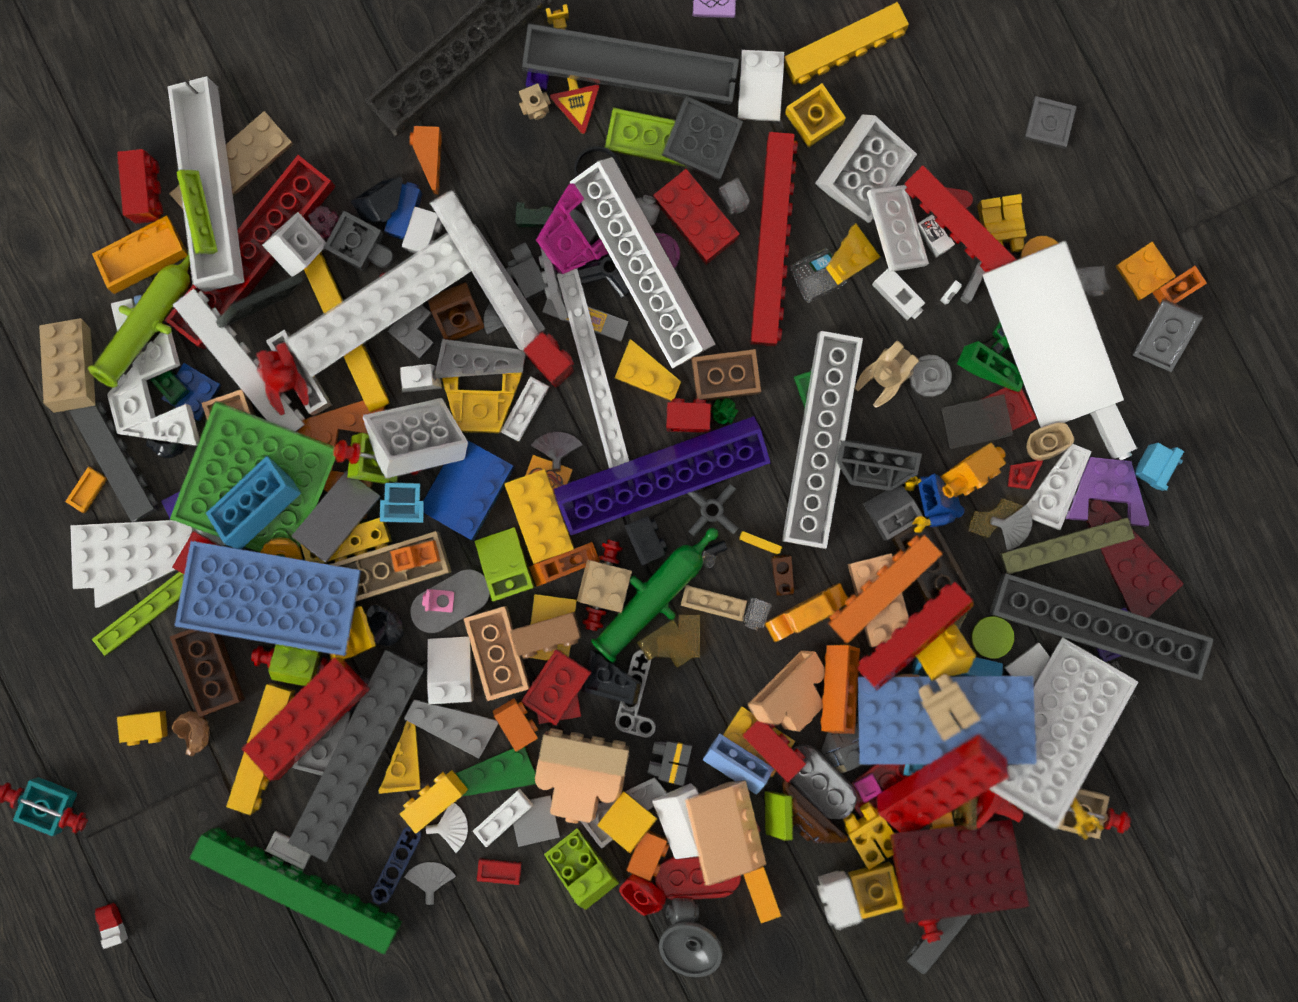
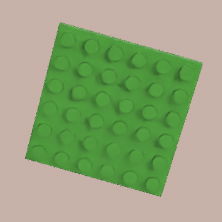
(235, 445)

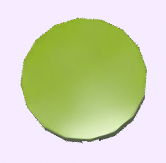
(992, 637)

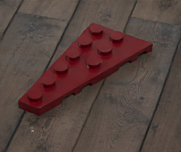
(1134, 566)

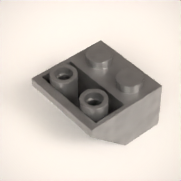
(892, 511)

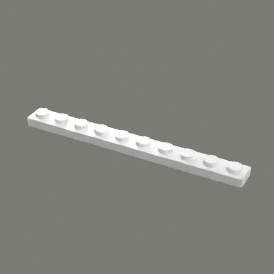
(593, 368)

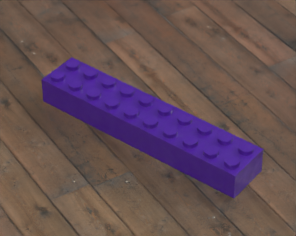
(662, 475)

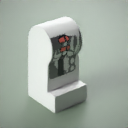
(935, 236)

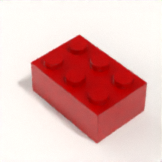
(139, 186)
(548, 359)

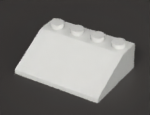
(865, 161)
(415, 437)

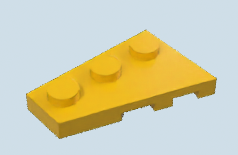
(644, 372)

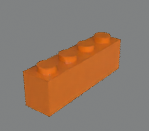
(840, 689)

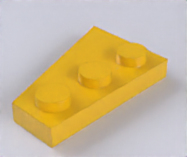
(851, 256)

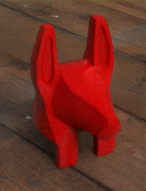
(280, 375)
(991, 803)

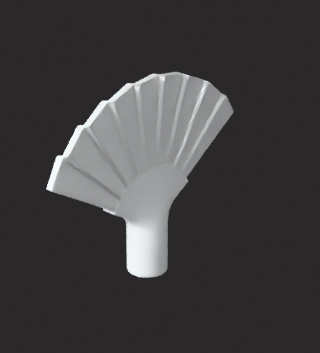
(452, 827)

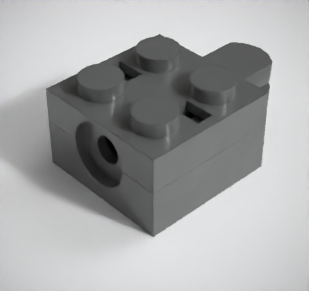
(358, 245)

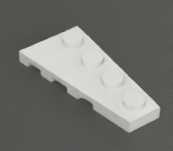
(1055, 494)

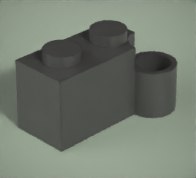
(526, 272)

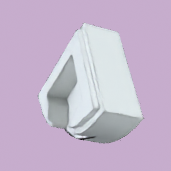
(953, 289)

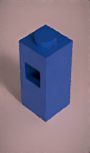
(398, 223)

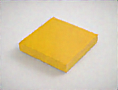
(627, 822)

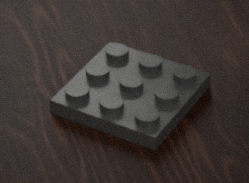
(702, 138)

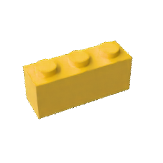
(433, 800)

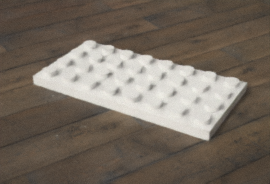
(1074, 714)

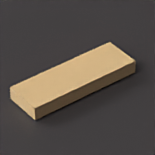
(713, 603)

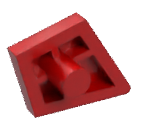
(1023, 474)

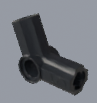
(595, 271)

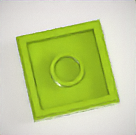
(778, 815)

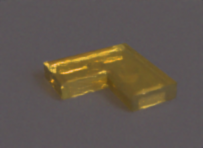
(690, 628)
(669, 639)

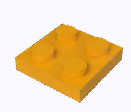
(1145, 271)

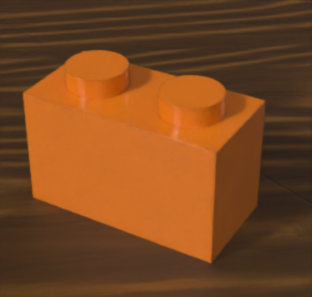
(1180, 286)
(515, 724)
(647, 855)

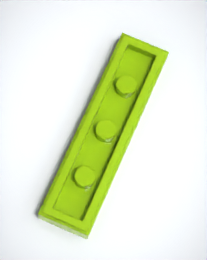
(197, 211)

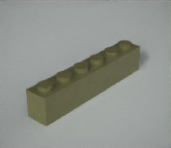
(1067, 545)

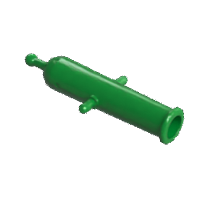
(653, 596)

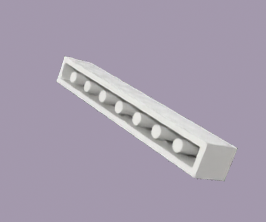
(484, 269)
(234, 358)

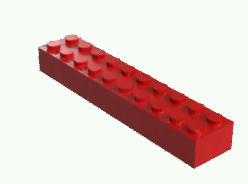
(297, 190)

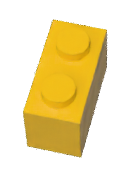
(142, 726)

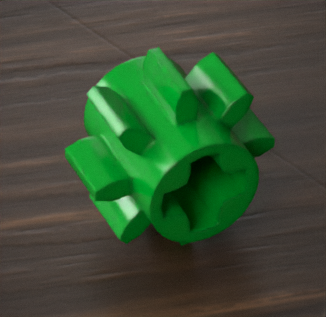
(724, 411)

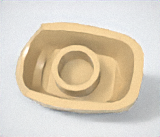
(1049, 441)

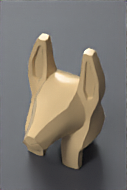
(890, 371)

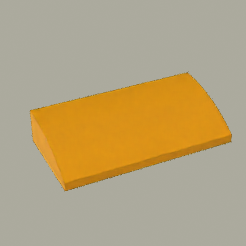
(139, 255)

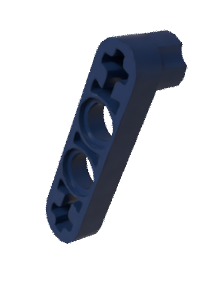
(399, 864)

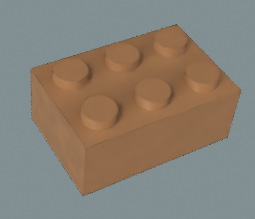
(726, 375)
(546, 635)

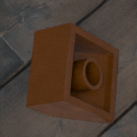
(456, 312)

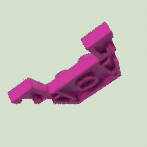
(563, 239)

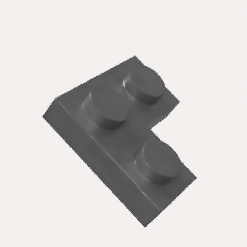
(407, 331)

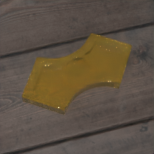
(980, 521)

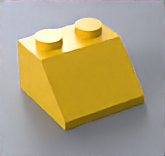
(947, 655)

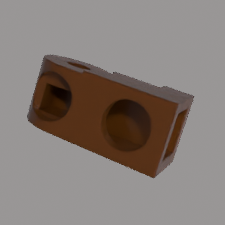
(783, 574)

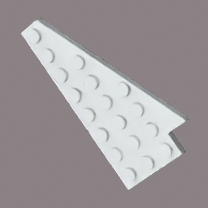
(126, 555)

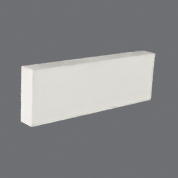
(525, 409)
(503, 818)

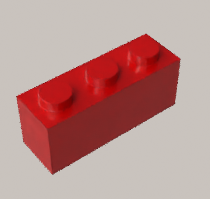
(775, 749)

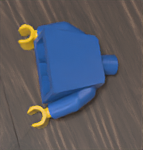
(936, 505)

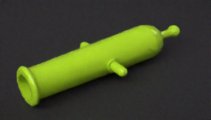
(142, 322)

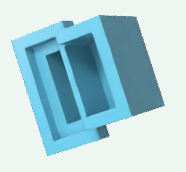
(1158, 465)
(401, 503)

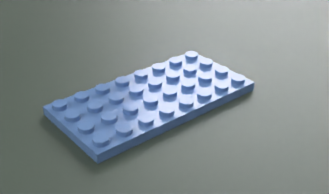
(268, 598)
(900, 731)

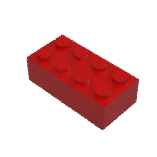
(696, 216)

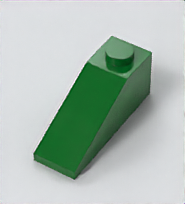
(990, 366)

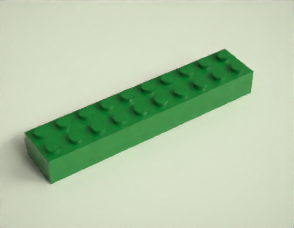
(296, 890)

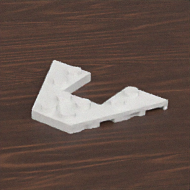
(132, 401)

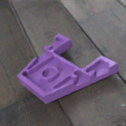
(1112, 482)

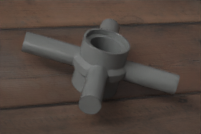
(719, 517)

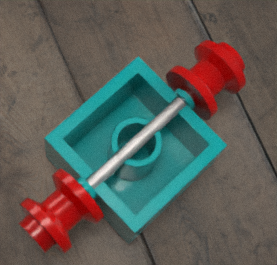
(44, 806)

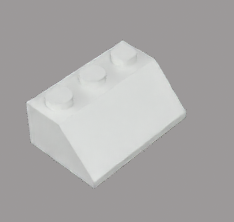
(676, 822)

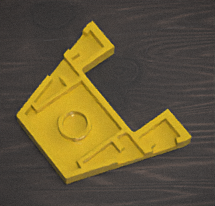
(478, 409)

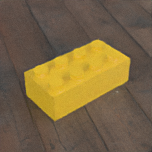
(539, 516)

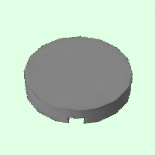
(931, 376)

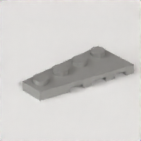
(474, 359)

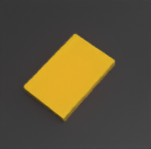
(547, 608)

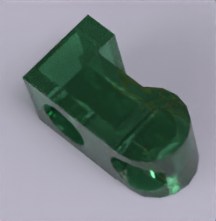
(531, 217)

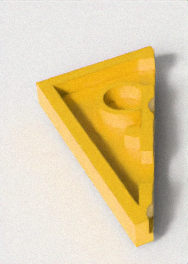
(403, 771)

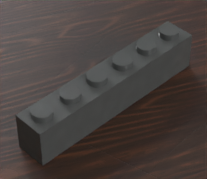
(115, 461)

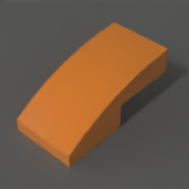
(415, 556)

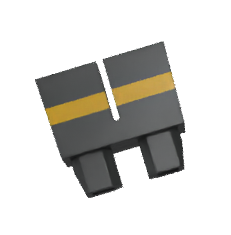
(674, 752)

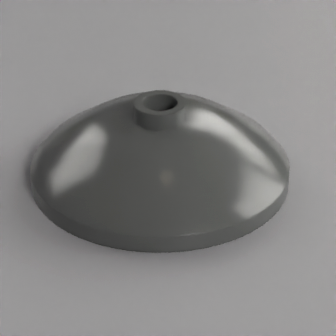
(690, 949)

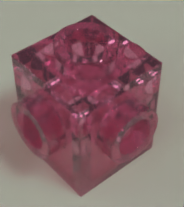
(319, 214)

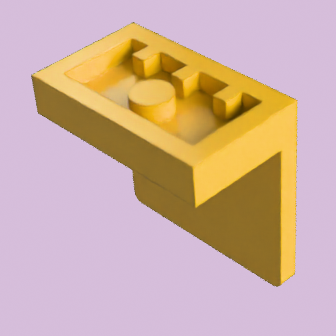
(360, 636)

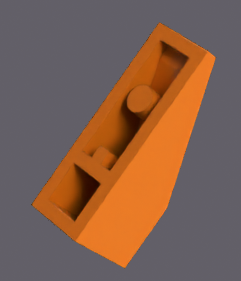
(427, 147)
(563, 564)

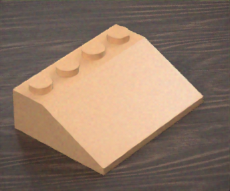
(725, 832)

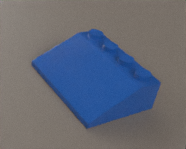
(467, 490)

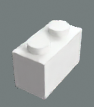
(421, 230)

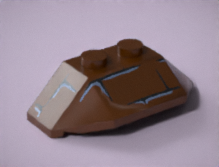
(810, 820)

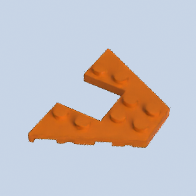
(326, 429)

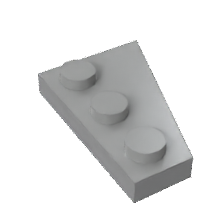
(553, 290)

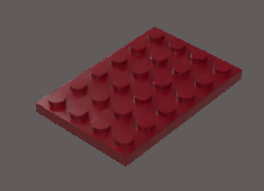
(958, 871)

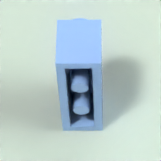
(738, 763)

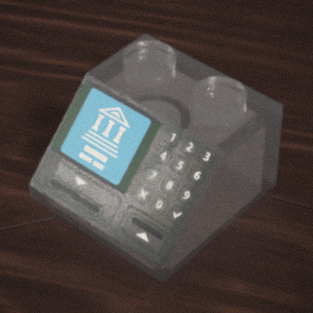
(813, 276)

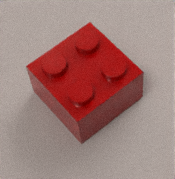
(688, 416)

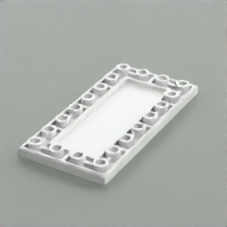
(1053, 335)

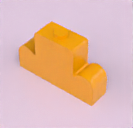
(807, 612)

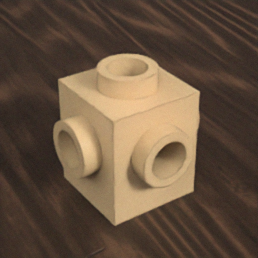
(534, 102)

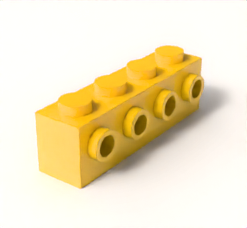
(364, 537)

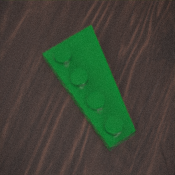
(499, 772)

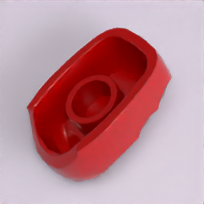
(642, 895)

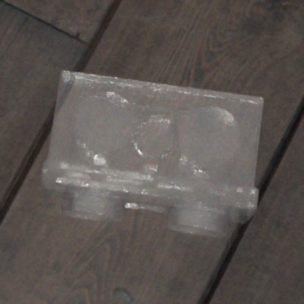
(1093, 280)

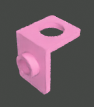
(430, 600)

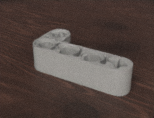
(631, 711)

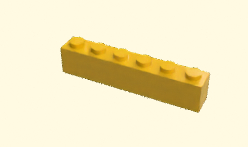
(846, 43)
(250, 779)

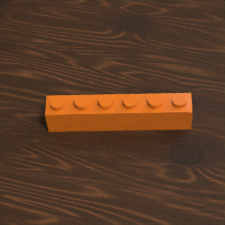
(884, 588)

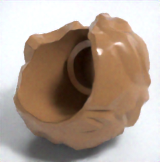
(193, 730)

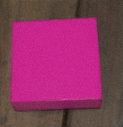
(868, 787)

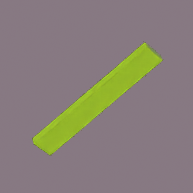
(140, 615)

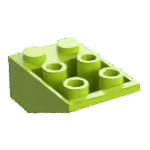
(504, 564)
(581, 869)

